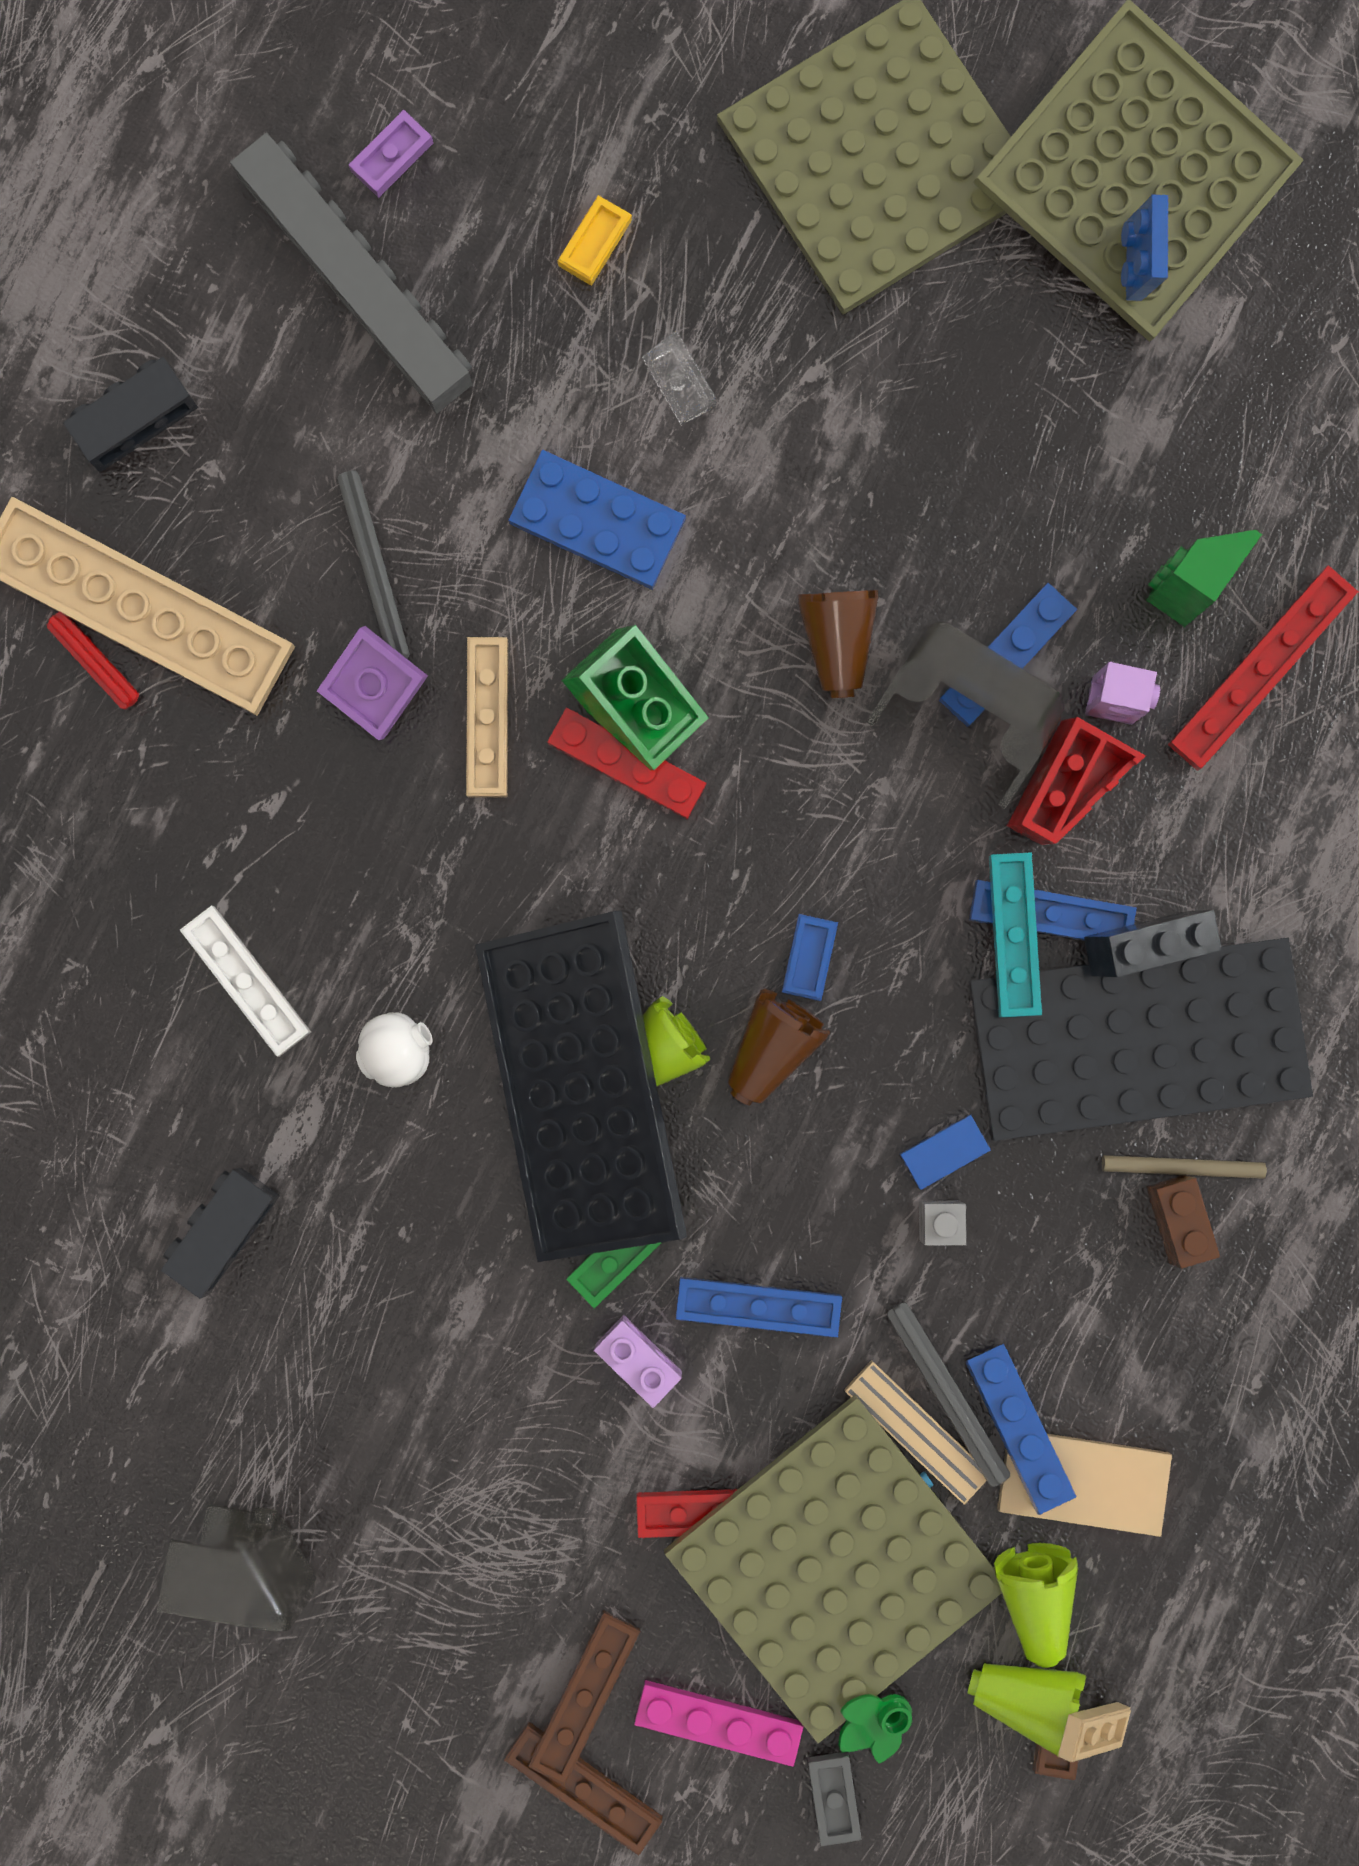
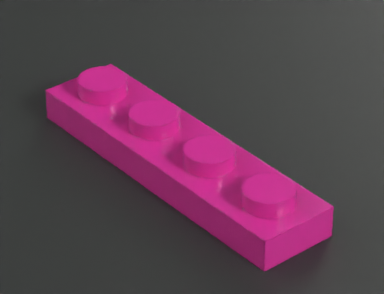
(719, 1723)

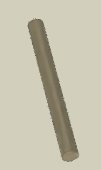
(1184, 1167)

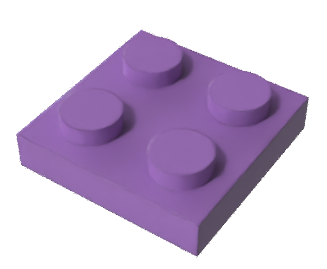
(372, 683)

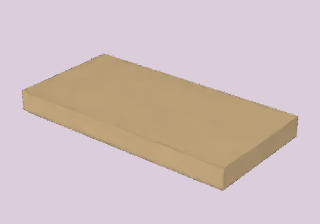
(1112, 1482)

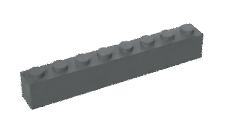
(352, 273)

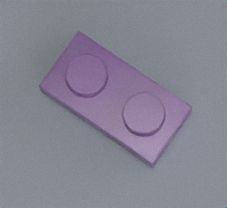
(391, 153)

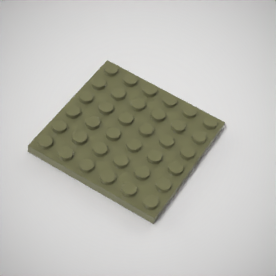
(1131, 125)
(872, 152)
(835, 1568)

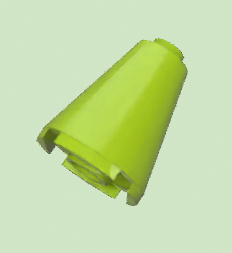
(672, 1042)
(1039, 1598)
(1029, 1700)

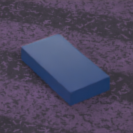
(809, 957)
(945, 1152)

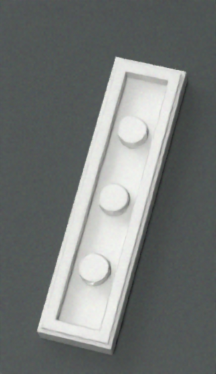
(245, 981)

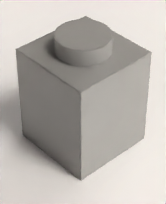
(942, 1222)

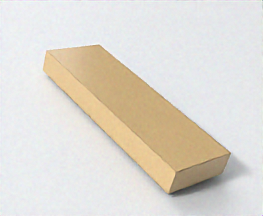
(1094, 1731)

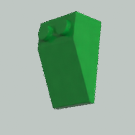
(635, 696)

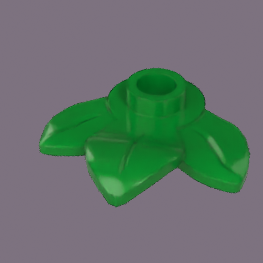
(875, 1724)

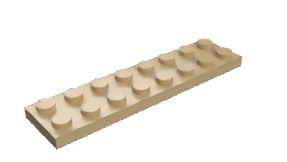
(139, 607)

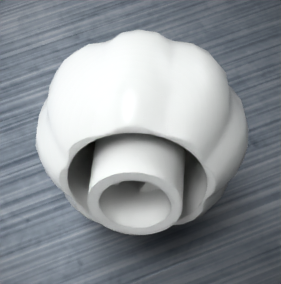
(394, 1049)

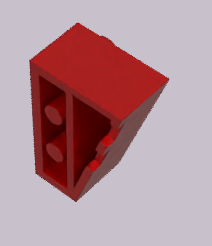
(1070, 779)

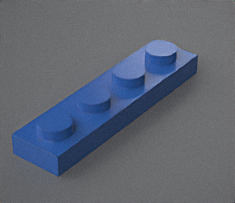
(1019, 642)
(1060, 913)
(758, 1307)
(1020, 1429)

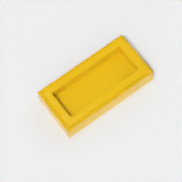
(594, 240)

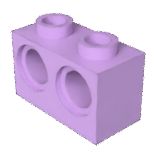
(1122, 693)
(638, 1361)

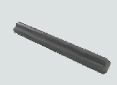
(372, 561)
(948, 1394)

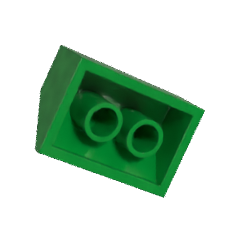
(1198, 575)

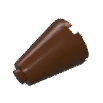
(839, 637)
(773, 1047)

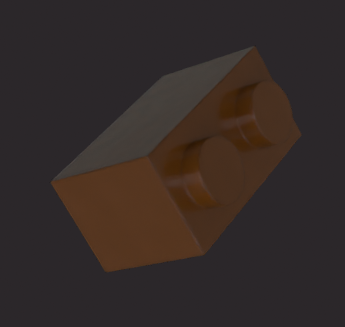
(1183, 1221)

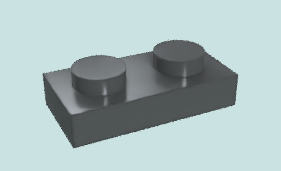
(834, 1798)

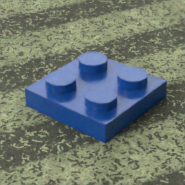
(1147, 248)

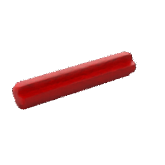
(93, 660)

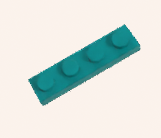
(1015, 935)

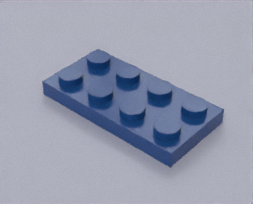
(597, 519)

